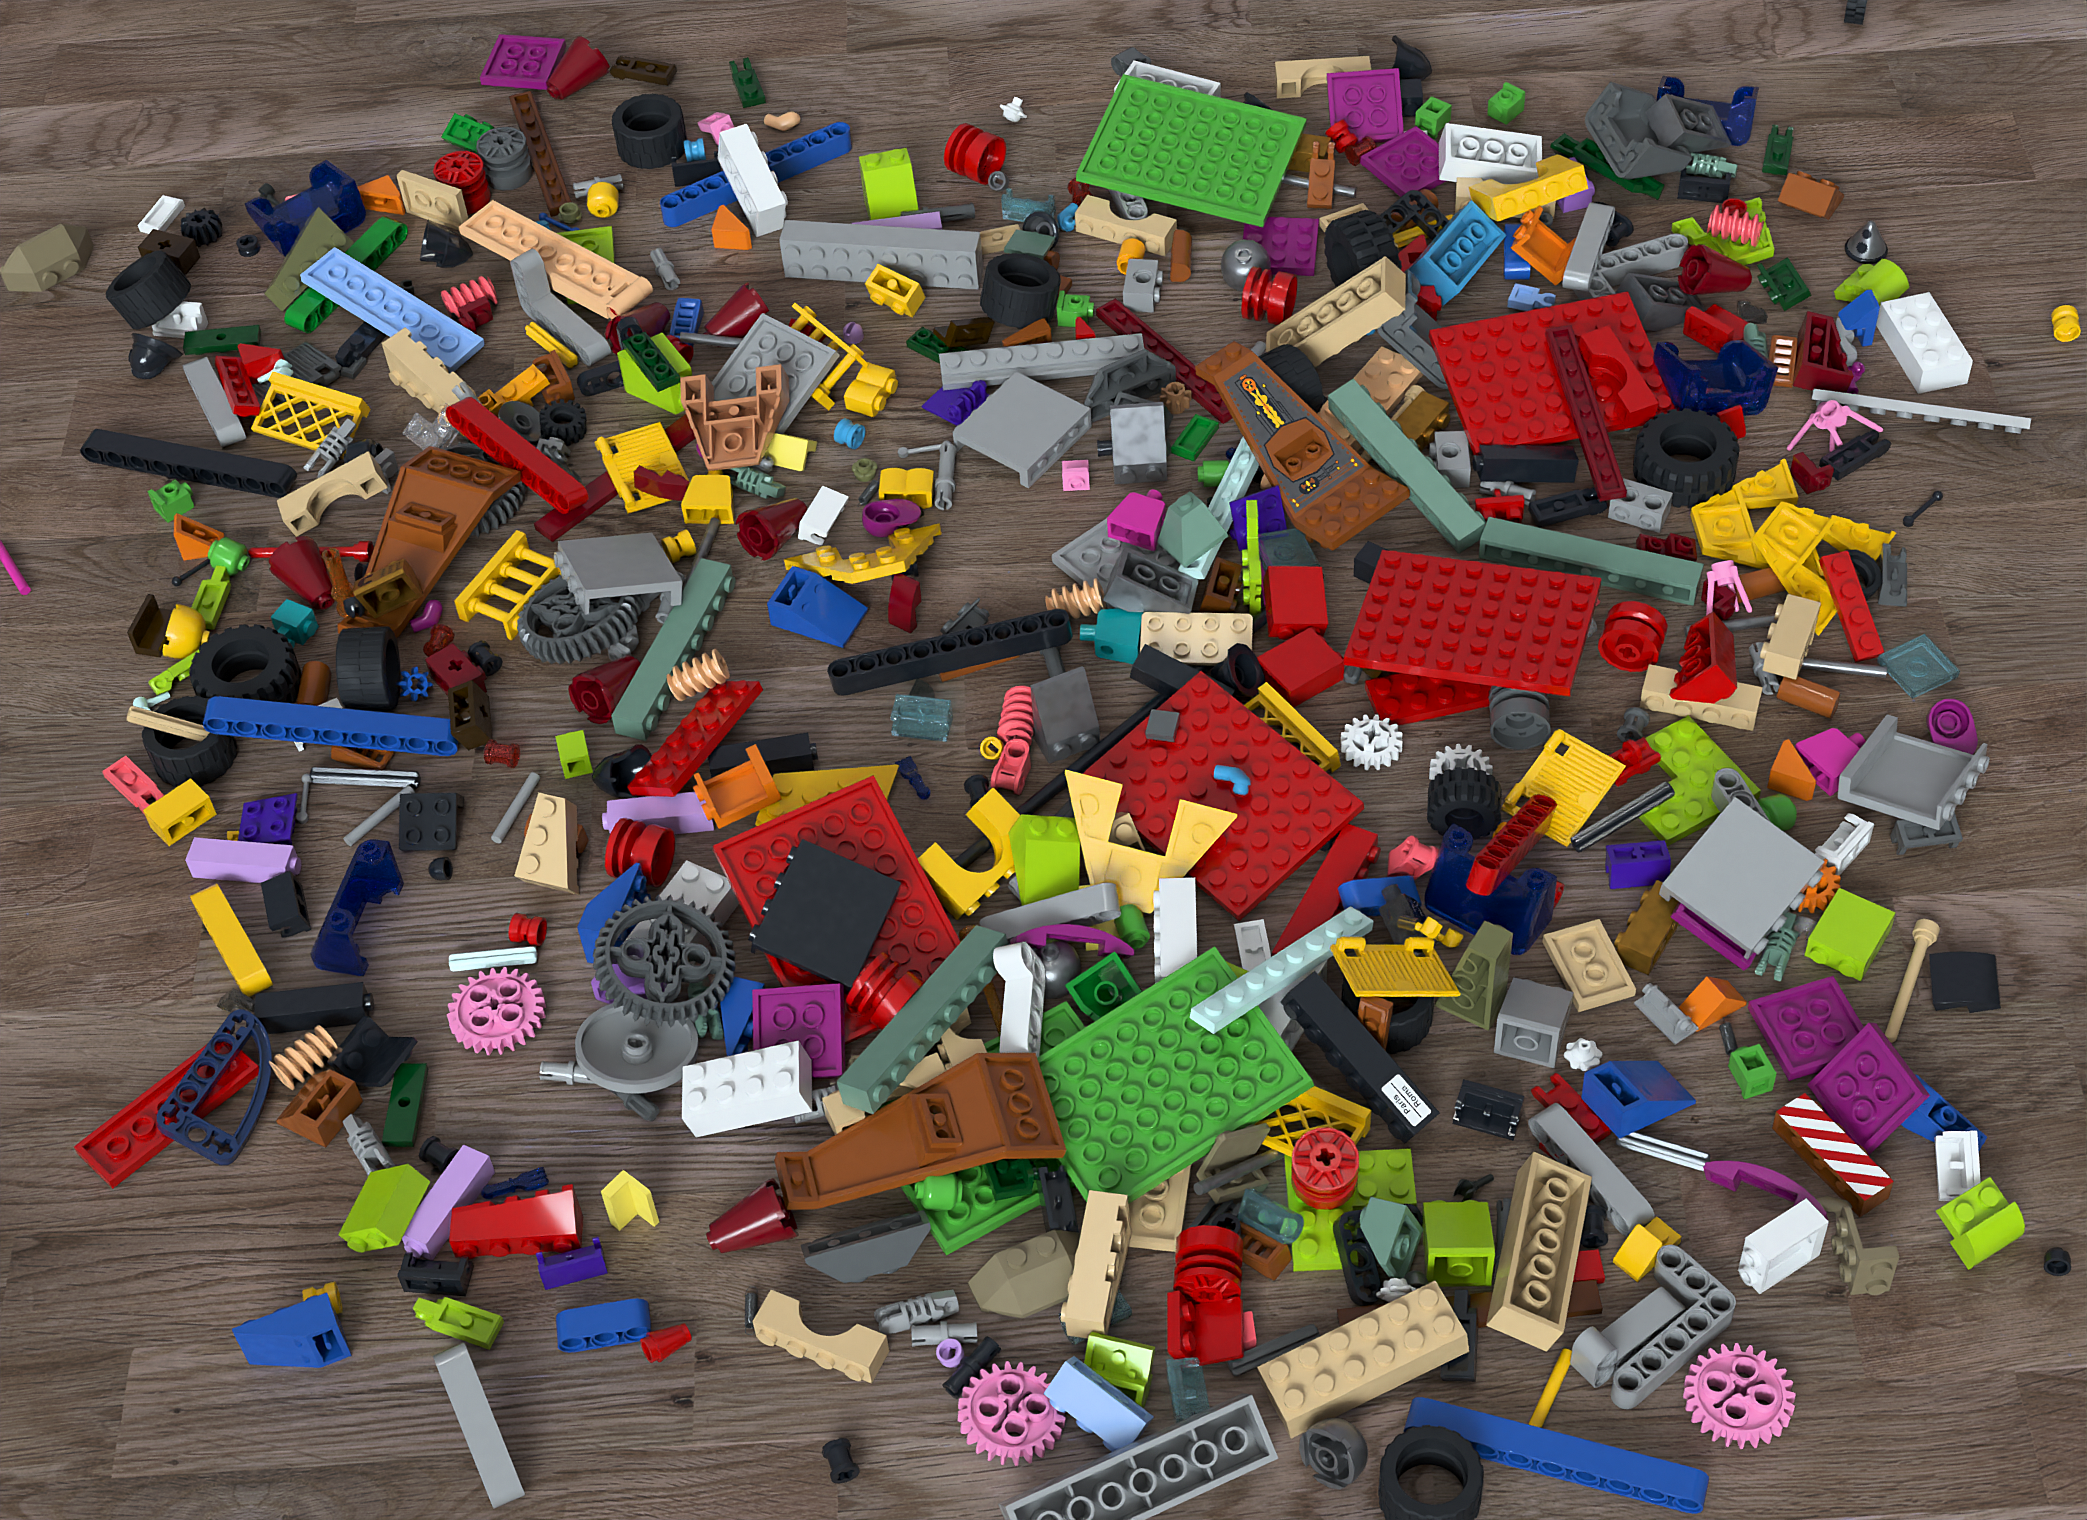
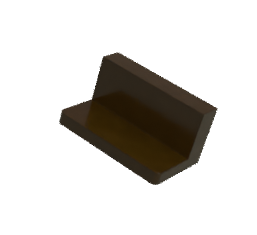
(965, 332)
(149, 628)

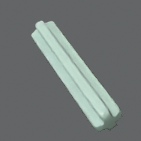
(493, 958)

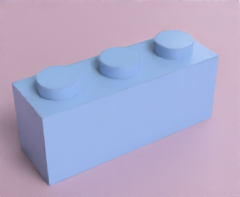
(1097, 1405)

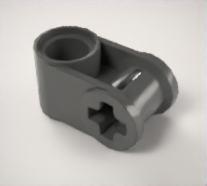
(1123, 60)

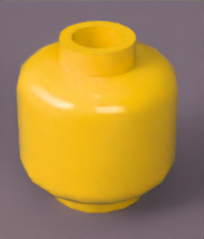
(602, 198)

